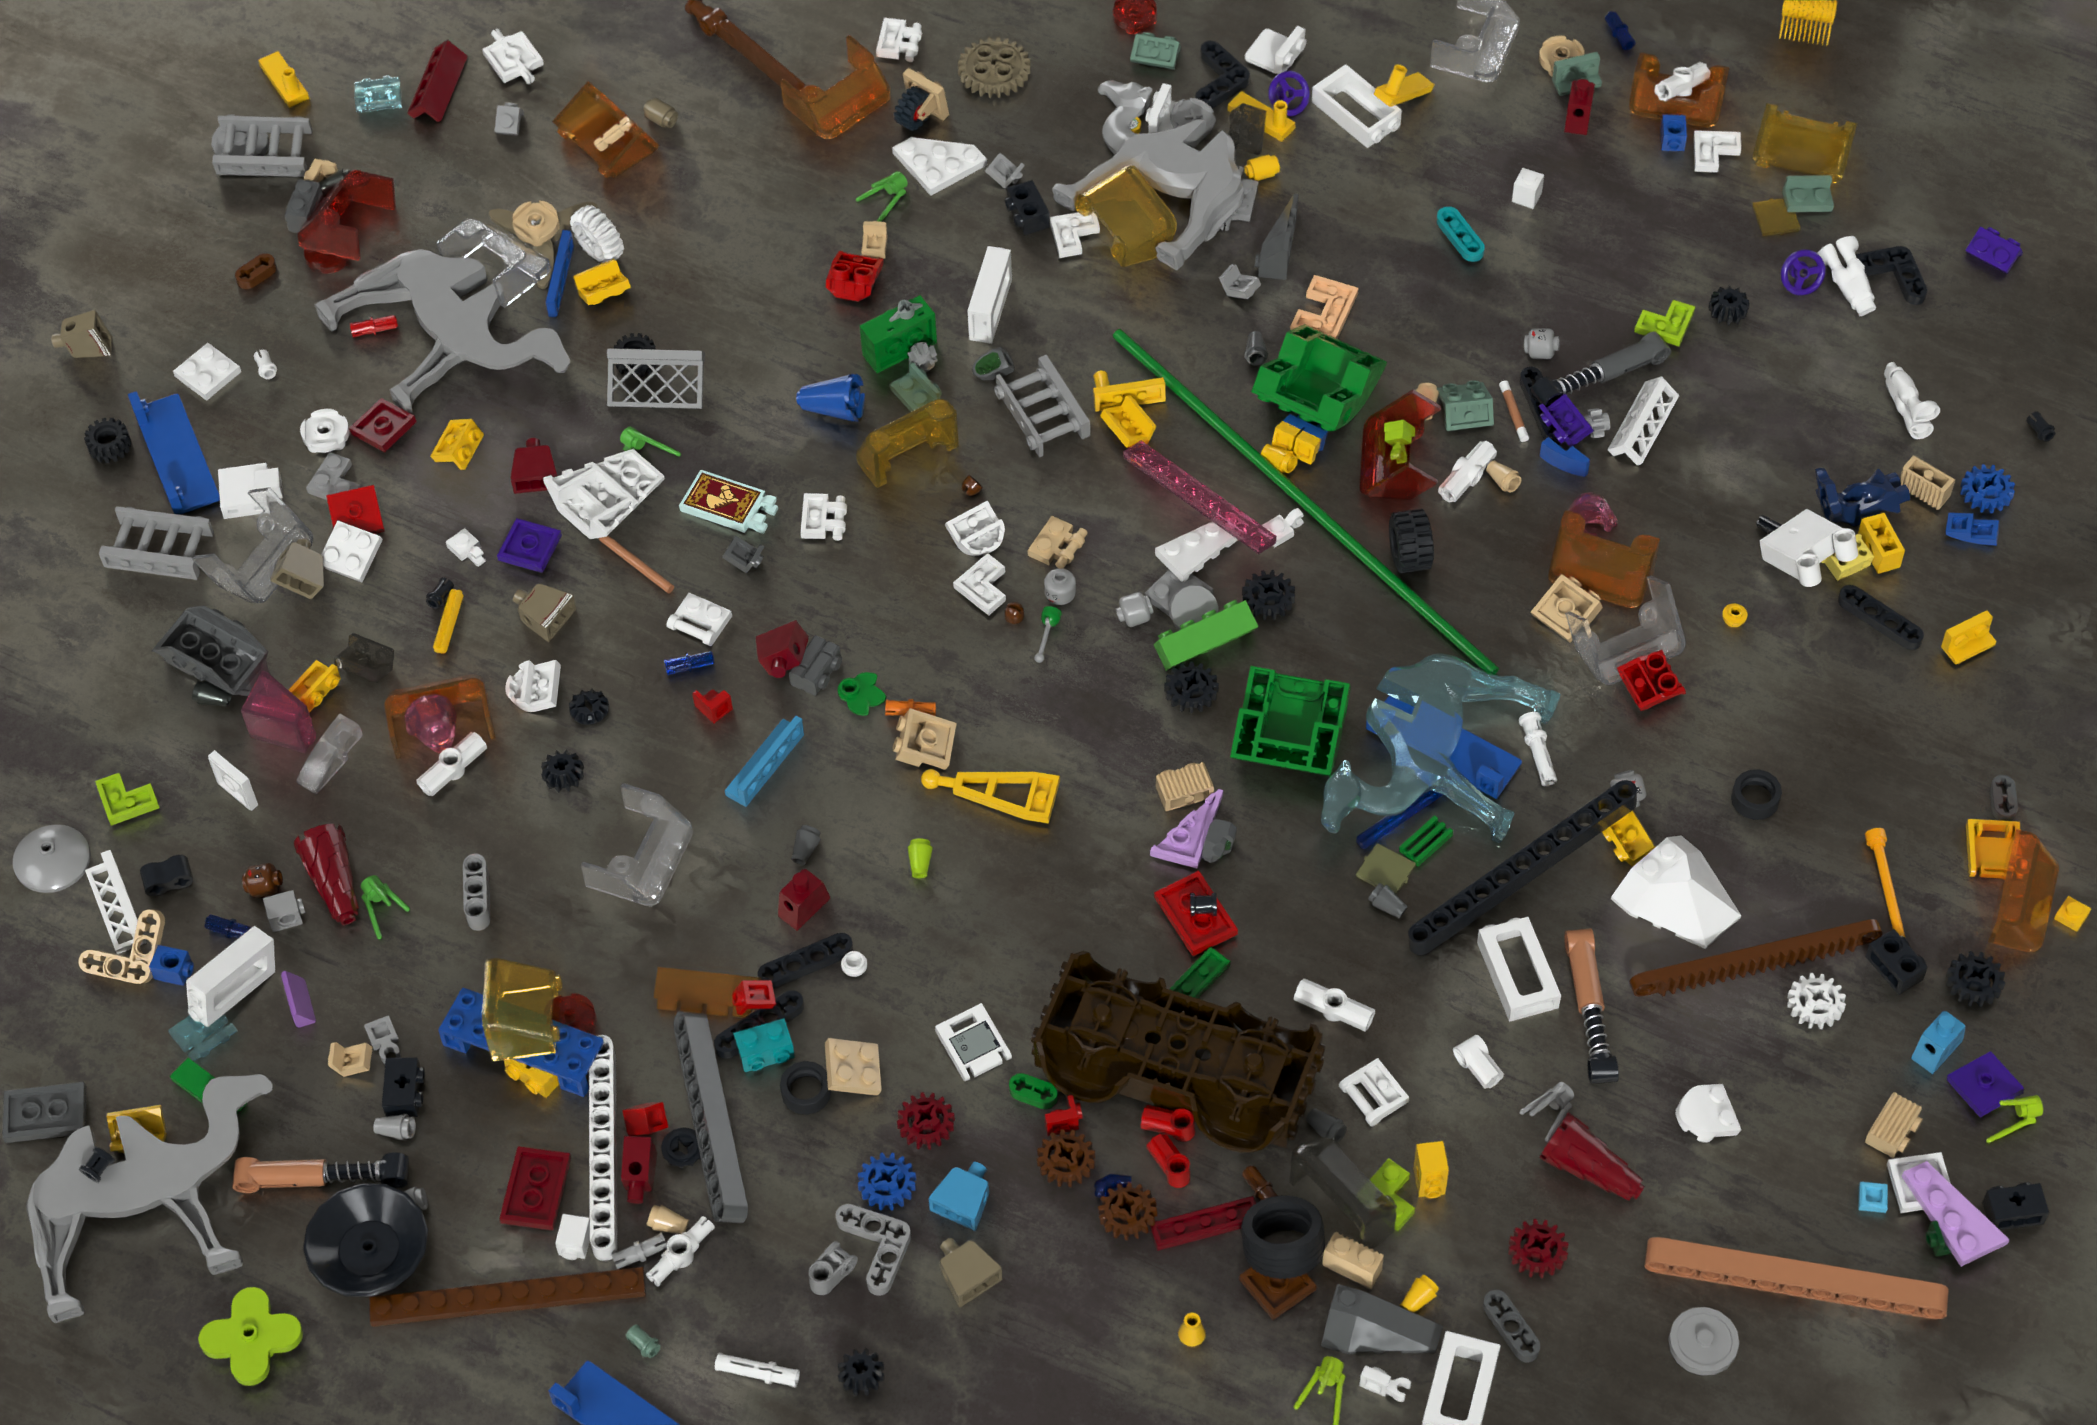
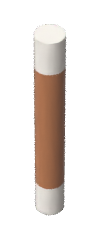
(1514, 411)

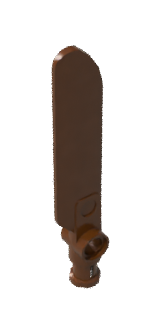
(716, 22)

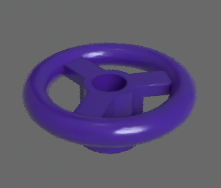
(1279, 93)
(1794, 267)

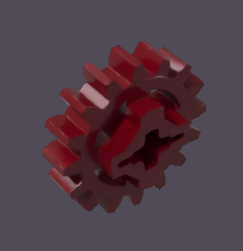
(922, 1129)
(1541, 1238)

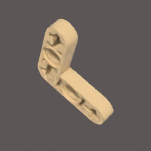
(137, 957)

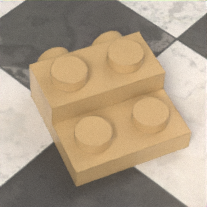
(1563, 597)
(924, 739)

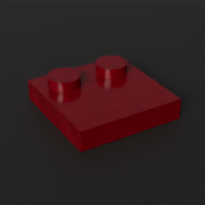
(382, 425)

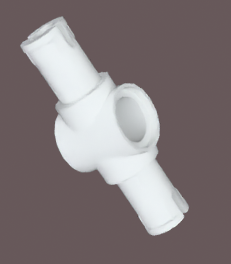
(687, 1240)

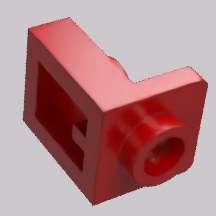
(753, 995)
(1064, 1119)

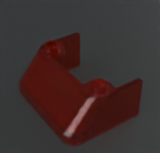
(322, 228)
(1381, 475)

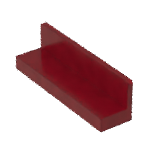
(438, 81)

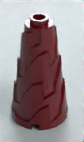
(327, 863)
(1588, 1158)

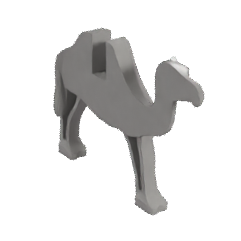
(1169, 166)
(456, 325)
(148, 1178)

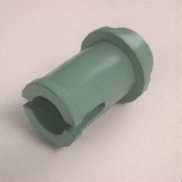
(648, 1346)

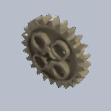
(994, 67)

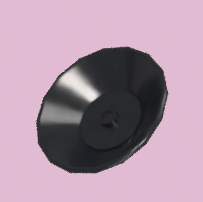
(363, 1218)

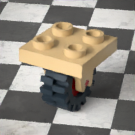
(920, 101)

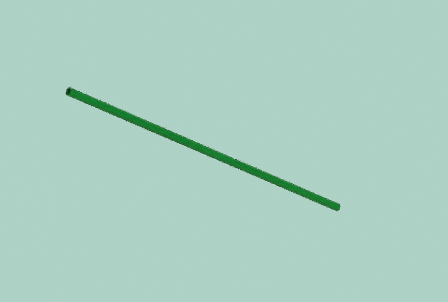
(1307, 504)

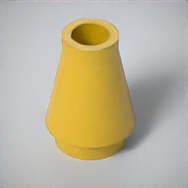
(1280, 458)
(1419, 1294)
(1192, 1330)

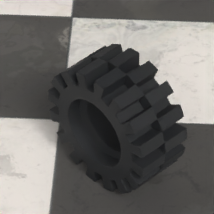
(635, 343)
(112, 449)

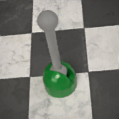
(1050, 618)

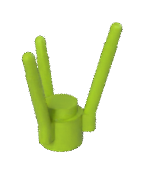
(2025, 1107)
(1328, 1374)

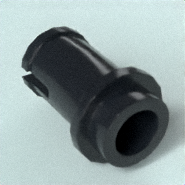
(2042, 428)
(436, 598)

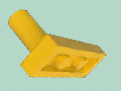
(283, 79)
(1403, 88)
(1276, 120)
(1113, 395)

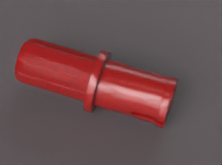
(373, 325)

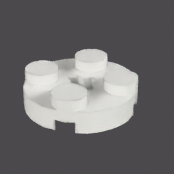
(326, 442)

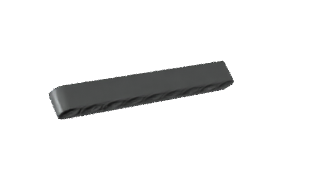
(710, 1118)

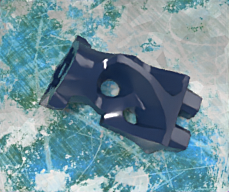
(1870, 497)

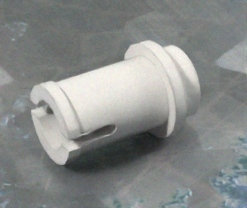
(266, 367)

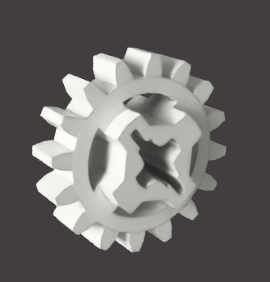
(1816, 1001)

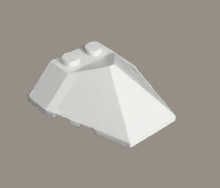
(1678, 892)

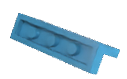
(765, 761)

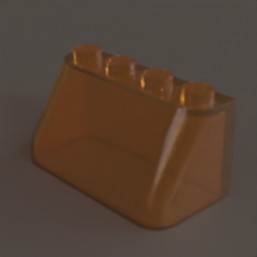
(2024, 894)

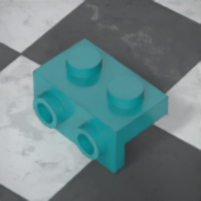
(764, 1045)

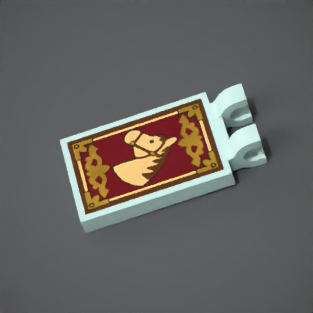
(728, 502)

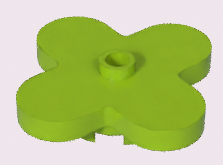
(250, 1336)

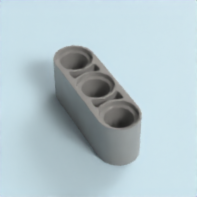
(479, 901)

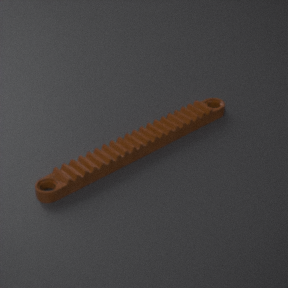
(1755, 958)

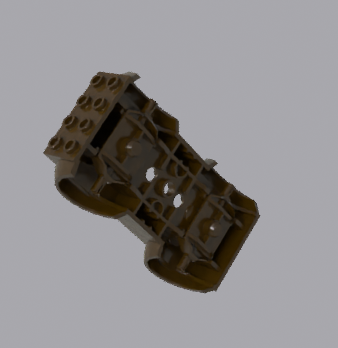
(1238, 1097)

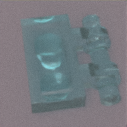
(377, 94)
(191, 1033)

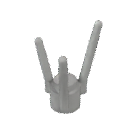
(1556, 1098)

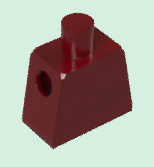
(1580, 98)
(530, 467)
(781, 648)
(805, 896)
(638, 1167)

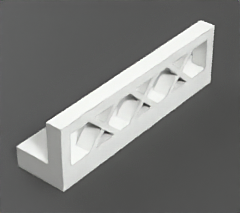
(1642, 414)
(122, 897)

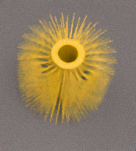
(1807, 10)

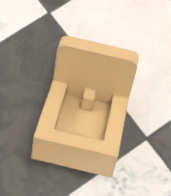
(320, 170)
(874, 239)
(350, 1059)

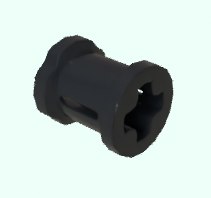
(1203, 904)
(96, 1164)

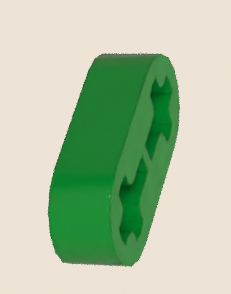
(1033, 1090)

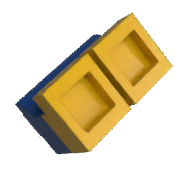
(1300, 437)

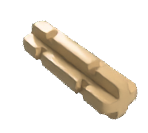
(613, 133)

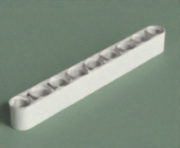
(605, 1157)

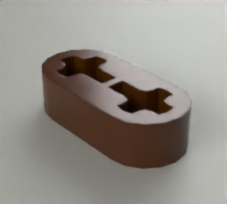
(255, 271)

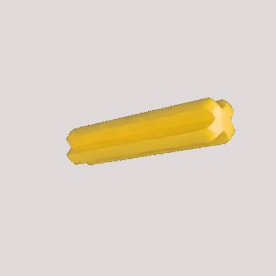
(448, 621)

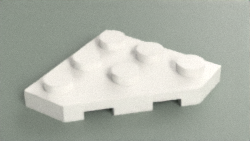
(937, 162)

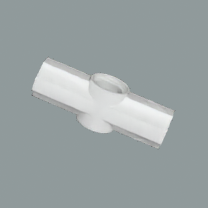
(1682, 81)
(1467, 471)
(461, 755)
(1347, 1011)

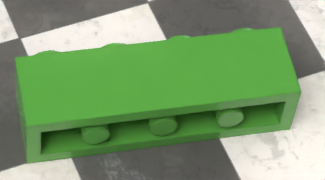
(1205, 635)

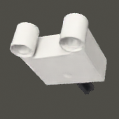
(1804, 543)

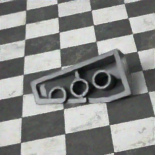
(1276, 248)
(1368, 1323)

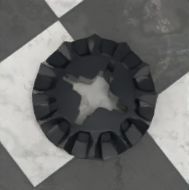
(582, 714)
(670, 1147)

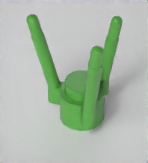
(893, 184)
(635, 440)
(376, 891)

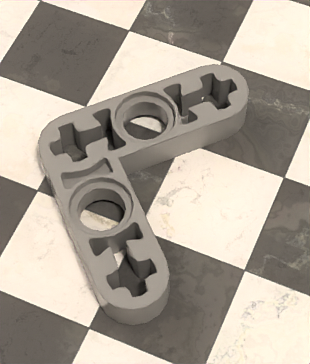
(887, 1242)

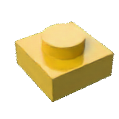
(2072, 913)

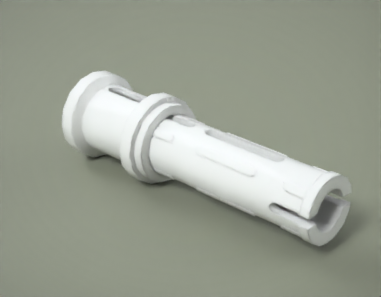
(1536, 739)

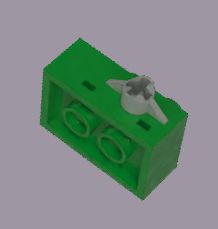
(893, 334)

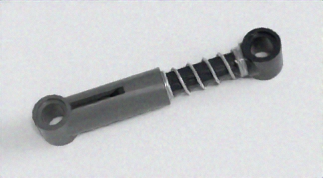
(1649, 350)

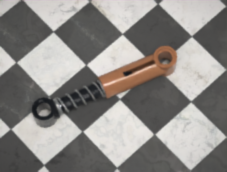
(1580, 949)
(254, 1174)

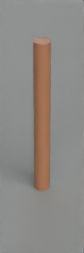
(637, 563)

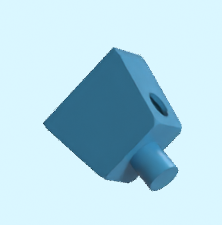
(1944, 1035)
(962, 1196)

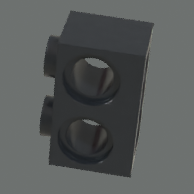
(1027, 207)
(1892, 964)

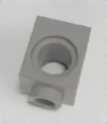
(284, 910)

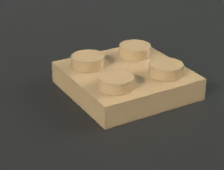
(853, 1066)

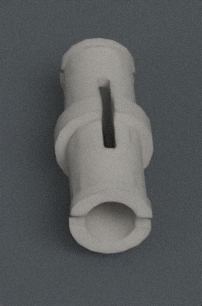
(639, 1251)

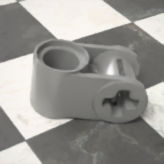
(833, 1264)

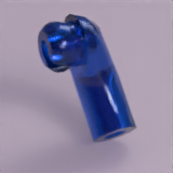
(1110, 1181)

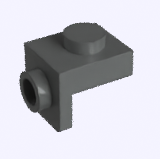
(743, 554)

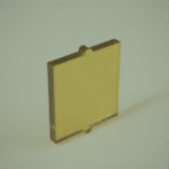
(1774, 217)

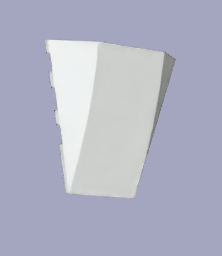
(603, 492)

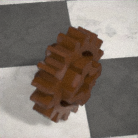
(1061, 1167)
(1115, 1217)

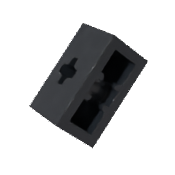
(401, 1074)
(2016, 1206)

